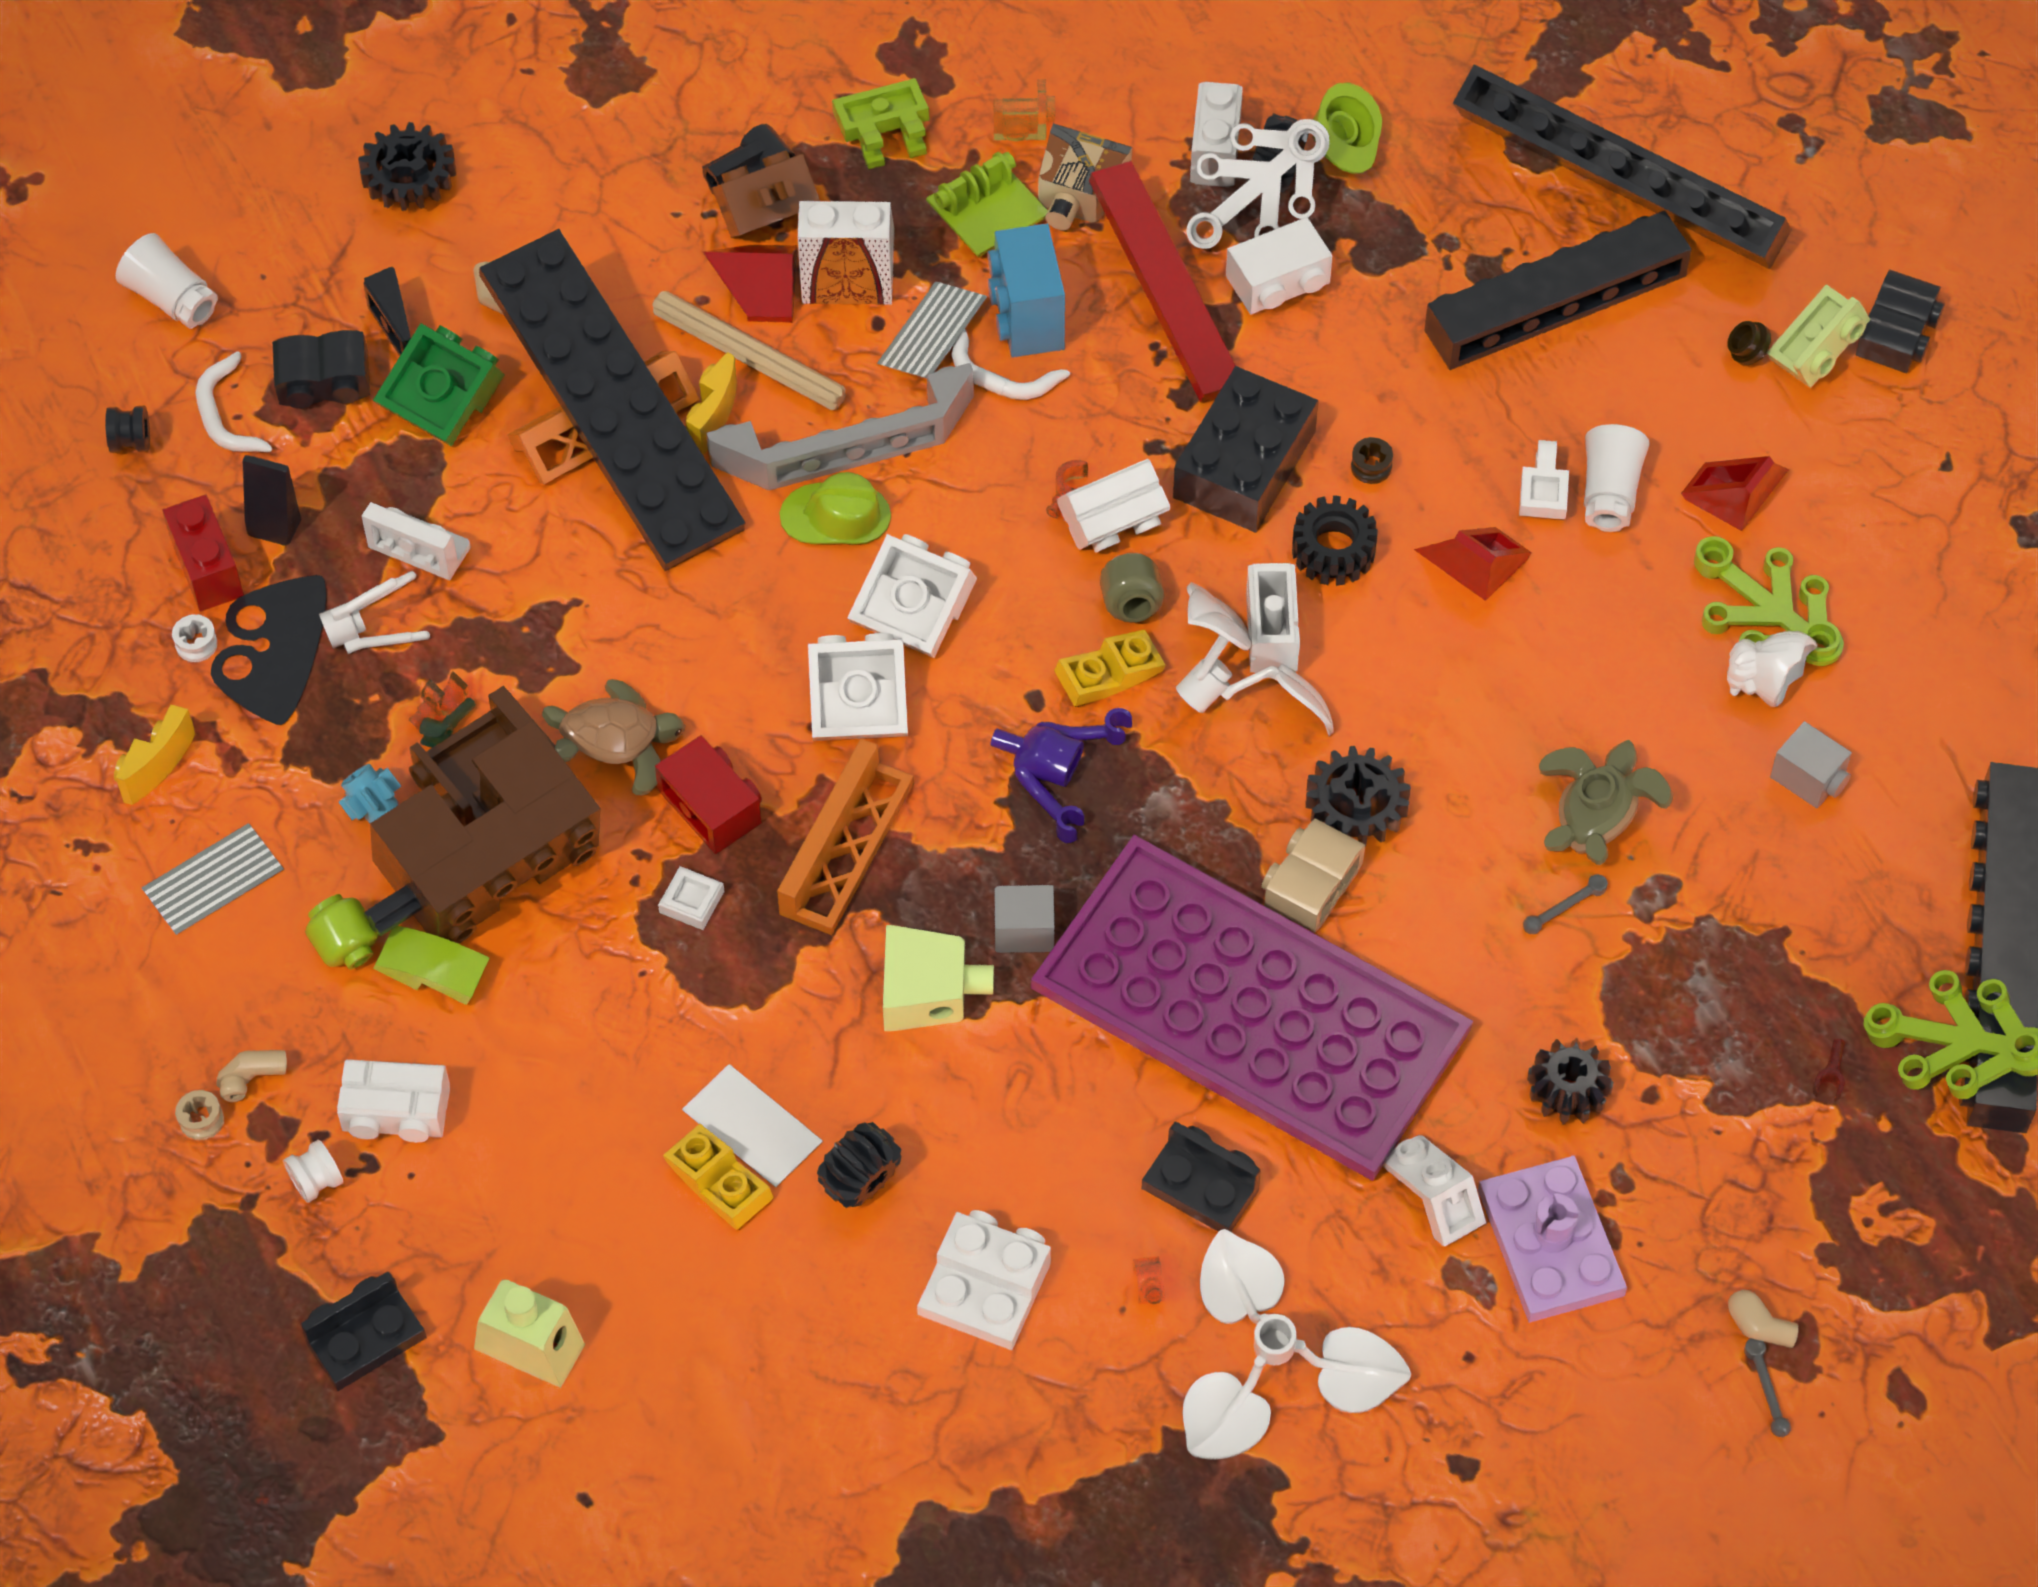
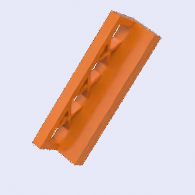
(556, 422)
(829, 829)

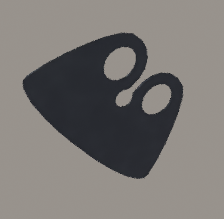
(293, 634)

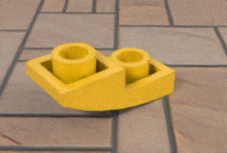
(717, 397)
(1117, 666)
(152, 762)
(718, 1177)

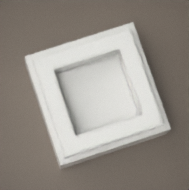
(691, 898)

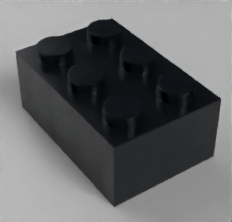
(1245, 449)

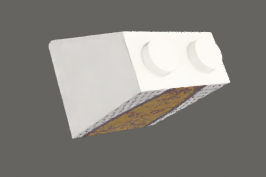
(846, 252)

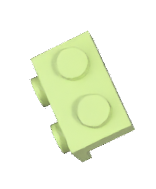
(1819, 336)

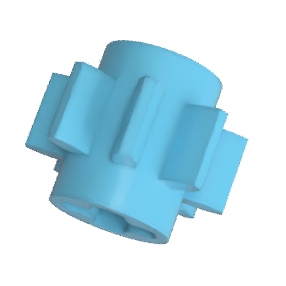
(369, 793)

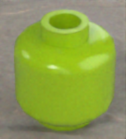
(341, 932)

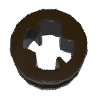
(1371, 473)

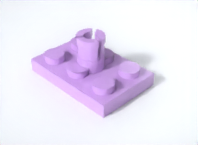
(1552, 1239)

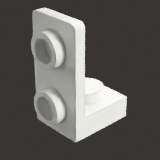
(1442, 1184)

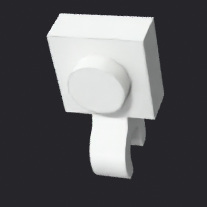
(1544, 487)

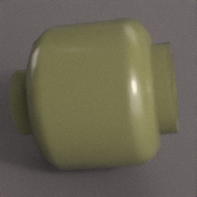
(1131, 587)

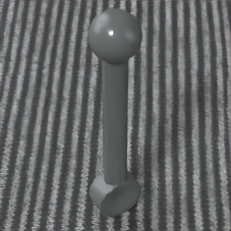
(1596, 886)
(1755, 1351)

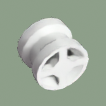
(313, 1171)

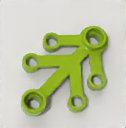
(1768, 608)
(1961, 1040)

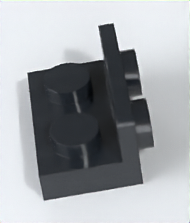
(1203, 1178)
(362, 1330)

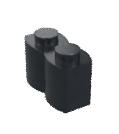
(1900, 321)
(321, 368)

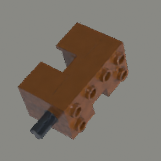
(455, 874)

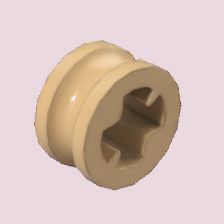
(208, 1126)

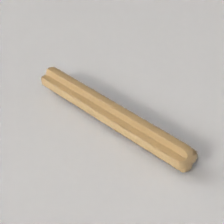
(749, 350)

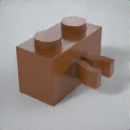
(765, 194)

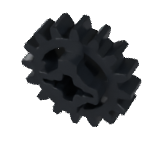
(407, 166)
(1380, 791)

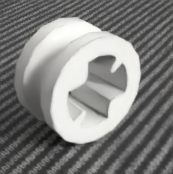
(203, 646)

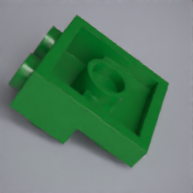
(439, 383)

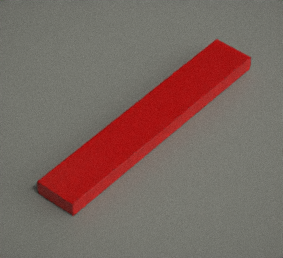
(1164, 278)

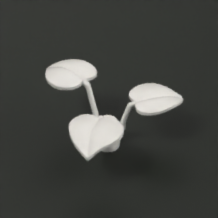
(1211, 676)
(1222, 1414)

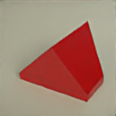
(759, 279)
(1734, 487)
(1478, 558)

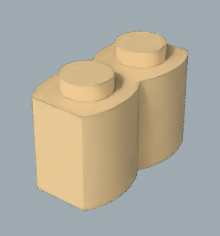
(1313, 874)

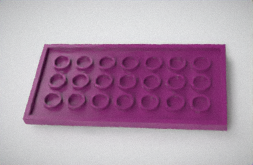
(1252, 1006)

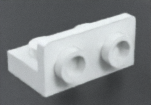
(414, 540)

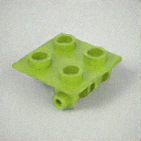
(986, 202)

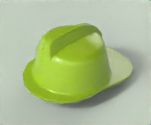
(1352, 127)
(836, 511)

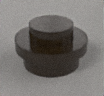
(1749, 342)

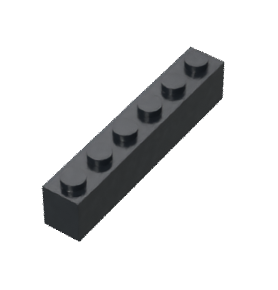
(1557, 289)

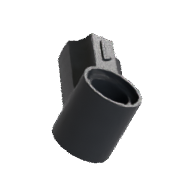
(756, 145)

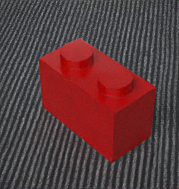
(203, 552)
(709, 793)

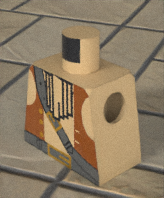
(1066, 174)

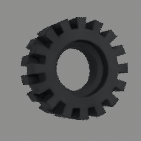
(1334, 562)

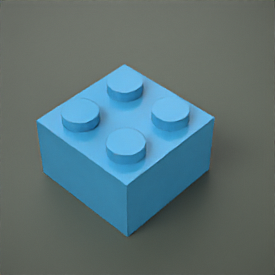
(1027, 290)

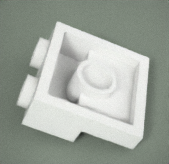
(913, 593)
(857, 687)
(985, 1278)

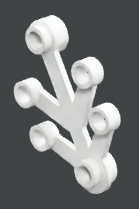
(1263, 177)

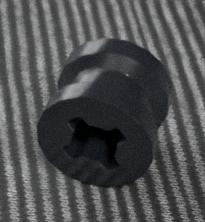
(127, 429)

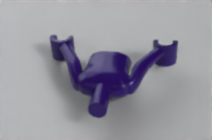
(1052, 755)

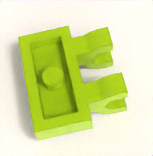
(883, 110)

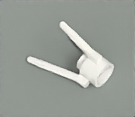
(345, 621)

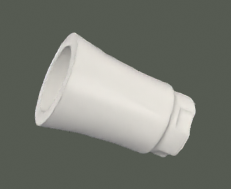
(166, 281)
(1613, 474)

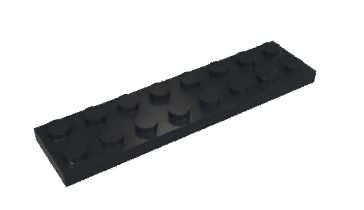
(612, 399)

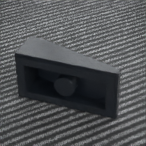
(387, 307)
(269, 501)

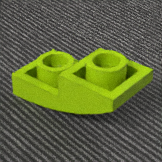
(431, 960)

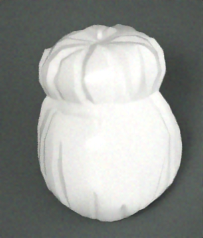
(1768, 665)

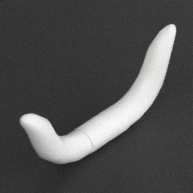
(1002, 385)
(210, 413)

